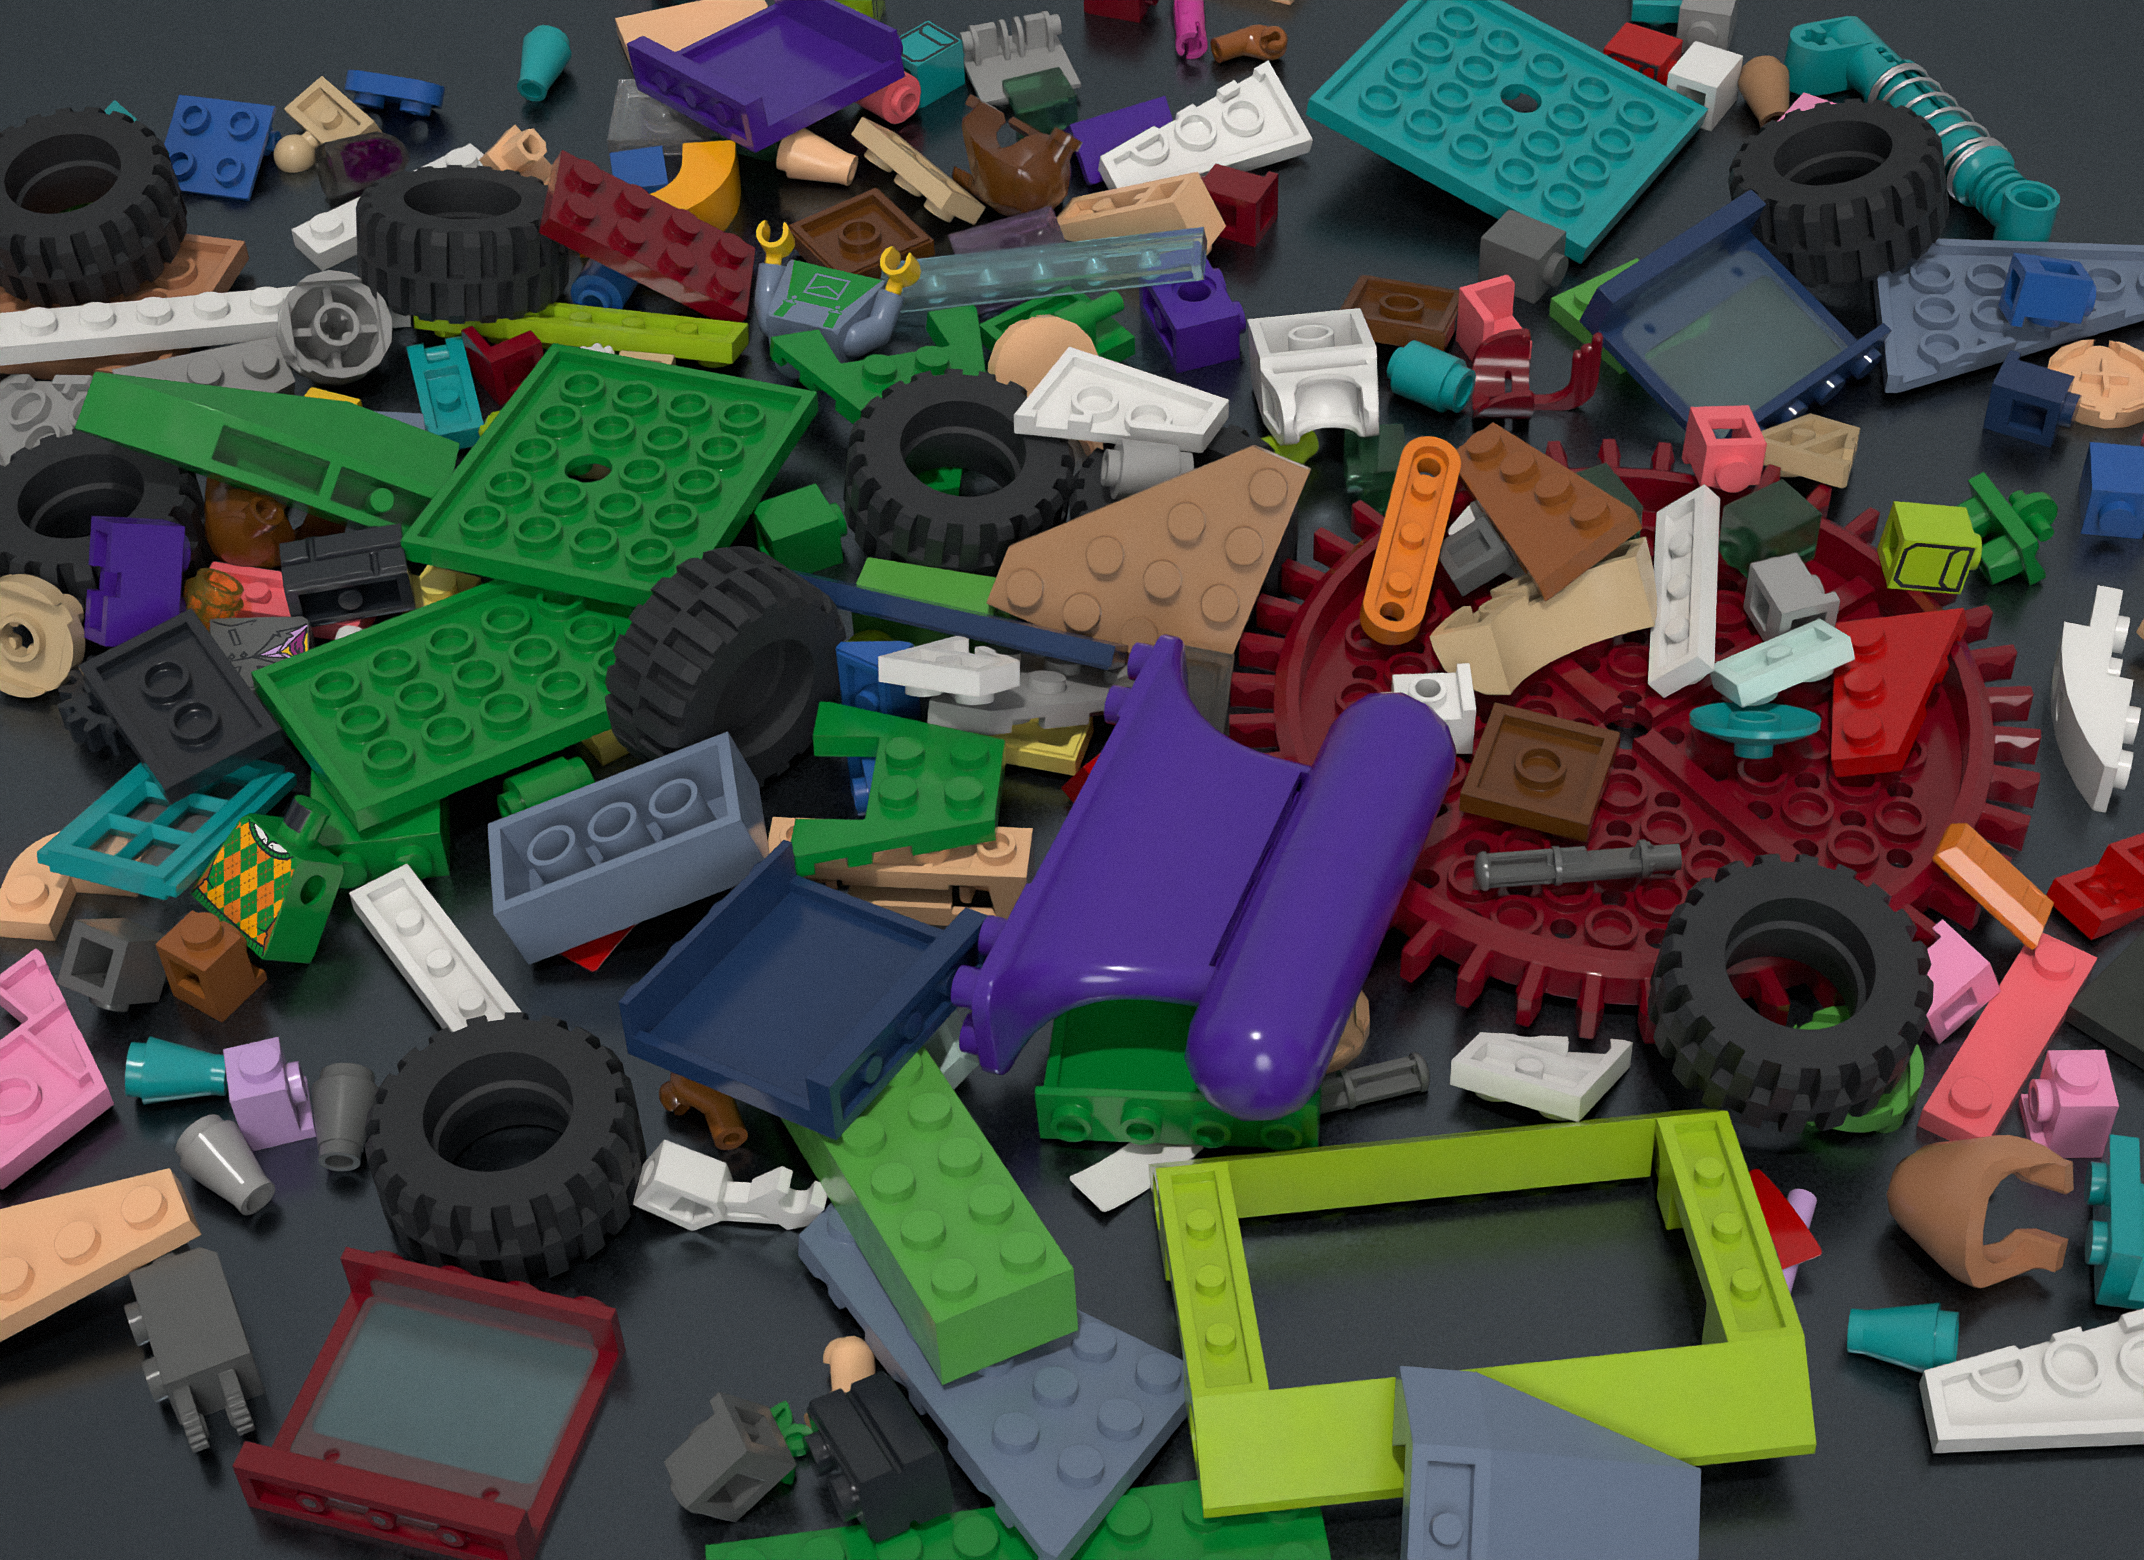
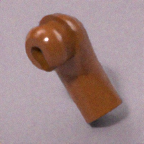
(1253, 42)
(718, 1108)

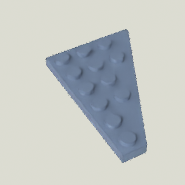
(1949, 312)
(1038, 1433)

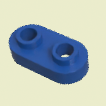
(374, 89)

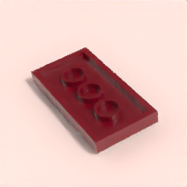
(647, 239)

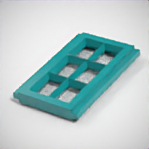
(158, 848)

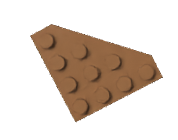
(1162, 560)

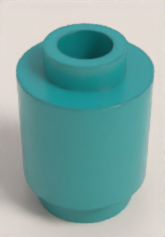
(1431, 377)

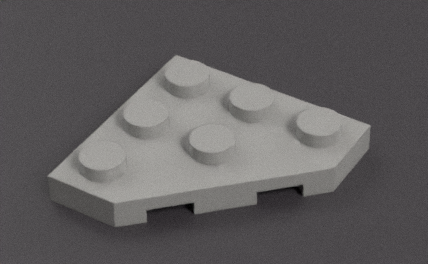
(38, 410)
(1049, 689)

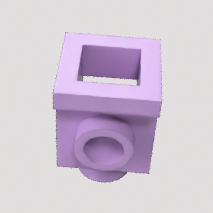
(268, 1095)

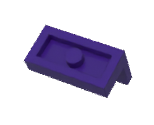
(1113, 129)

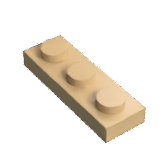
(917, 173)

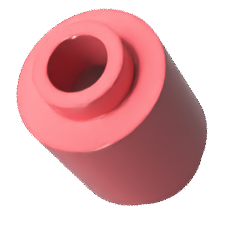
(895, 101)

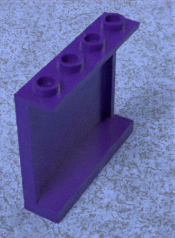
(772, 69)

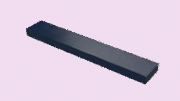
(971, 624)

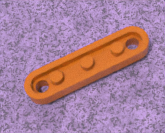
(1410, 540)

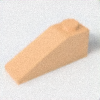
(1142, 209)

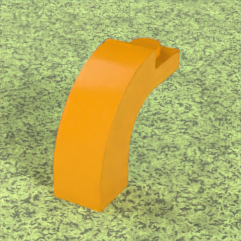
(706, 183)

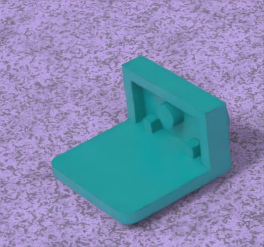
(2117, 1228)

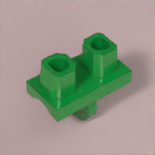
(2011, 527)

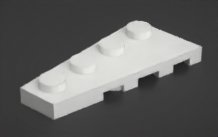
(1239, 128)
(2047, 1395)

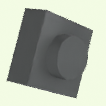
(1474, 556)

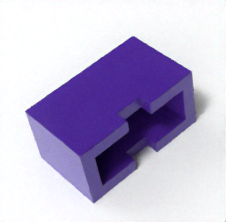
(138, 576)

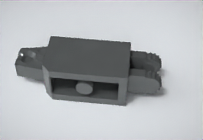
(196, 1341)

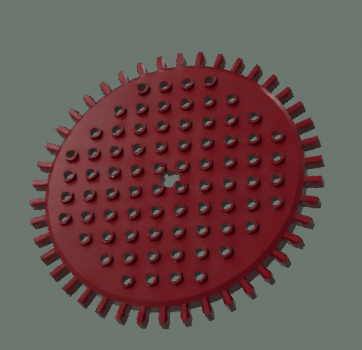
(1656, 786)

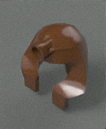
(1016, 176)
(249, 526)

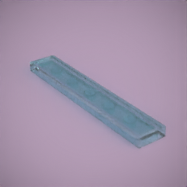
(1057, 269)

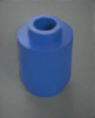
(601, 287)

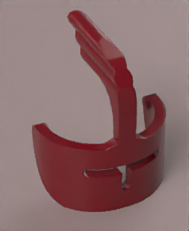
(1508, 356)

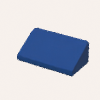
(861, 684)

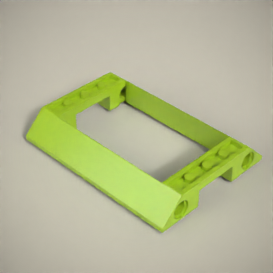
(1332, 1443)

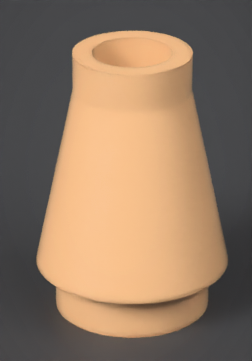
(815, 159)

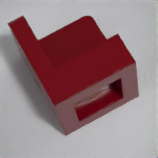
(504, 365)

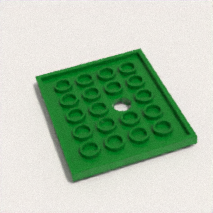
(683, 459)

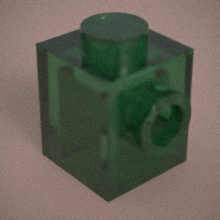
(1767, 526)

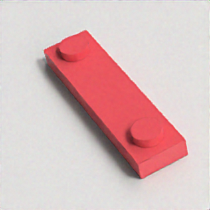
(2007, 1041)

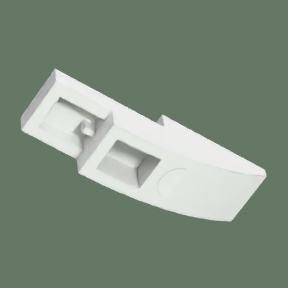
(2093, 701)

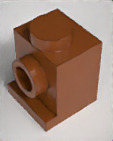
(209, 964)

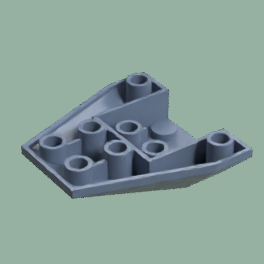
(1530, 1481)

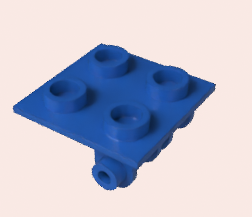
(219, 145)

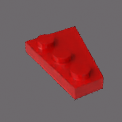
(1886, 687)

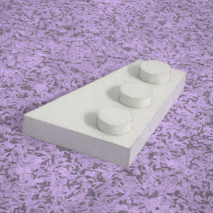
(1108, 401)

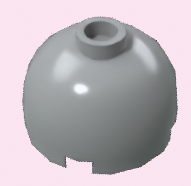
(333, 328)

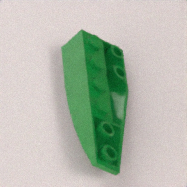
(294, 448)

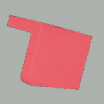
(1485, 311)

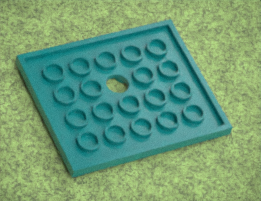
(1433, 104)

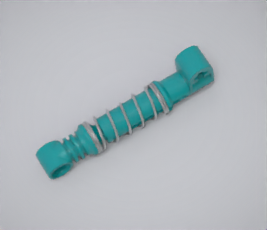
(1978, 169)

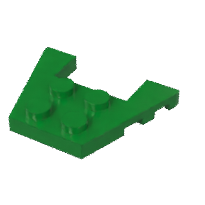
(857, 382)
(926, 792)

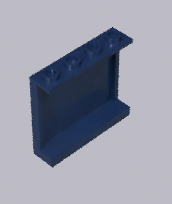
(798, 996)

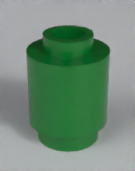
(543, 784)

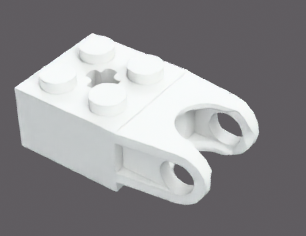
(1314, 373)

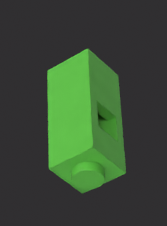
(926, 583)

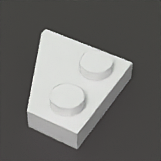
(951, 669)

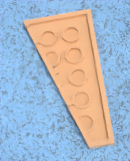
(85, 1240)

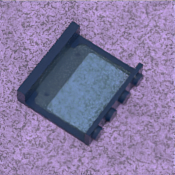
(1726, 325)

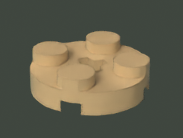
(56, 631)

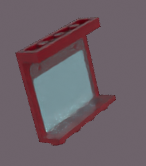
(440, 1411)

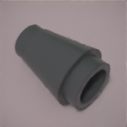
(340, 1113)

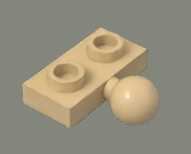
(324, 117)

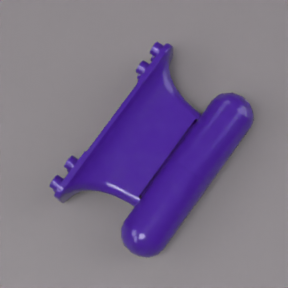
(1217, 887)

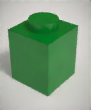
(800, 530)

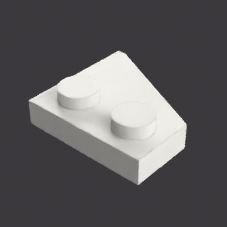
(1539, 1072)

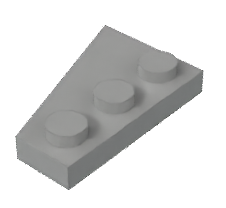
(245, 365)

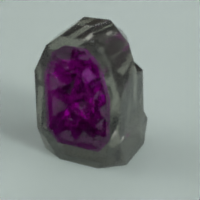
(357, 161)

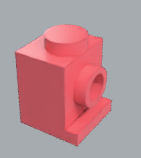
(1724, 462)

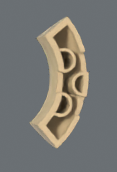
(1523, 632)

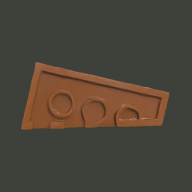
(1542, 509)

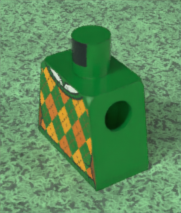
(275, 881)

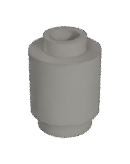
(1140, 465)

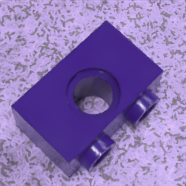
(1194, 320)

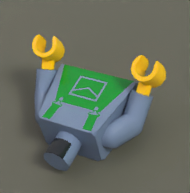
(847, 308)

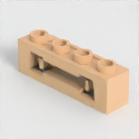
(924, 883)

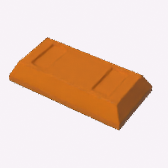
(1994, 882)

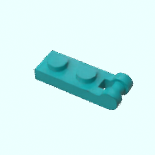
(446, 391)

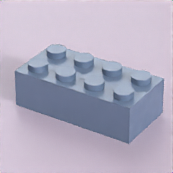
(626, 848)

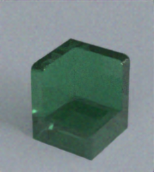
(1042, 100)

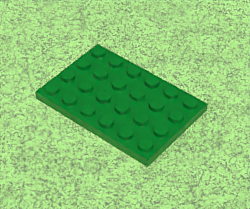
(446, 694)

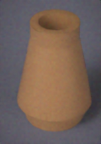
(1765, 88)

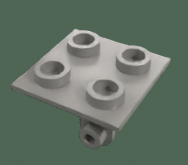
(996, 56)

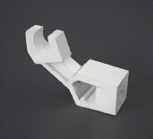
(701, 1192)

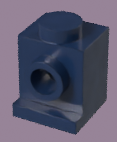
(2031, 401)

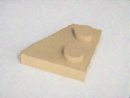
(1813, 449)

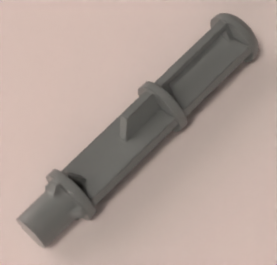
(1573, 865)
(1374, 1082)

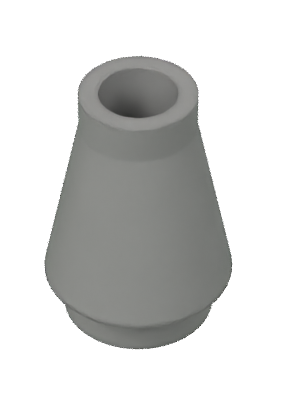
(223, 1162)

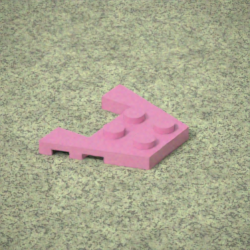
(45, 1070)

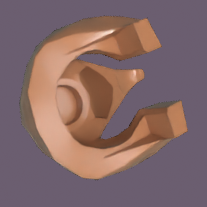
(1944, 1197)

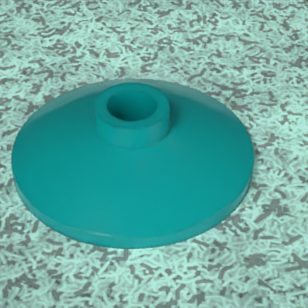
(1754, 727)

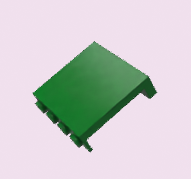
(1124, 1078)

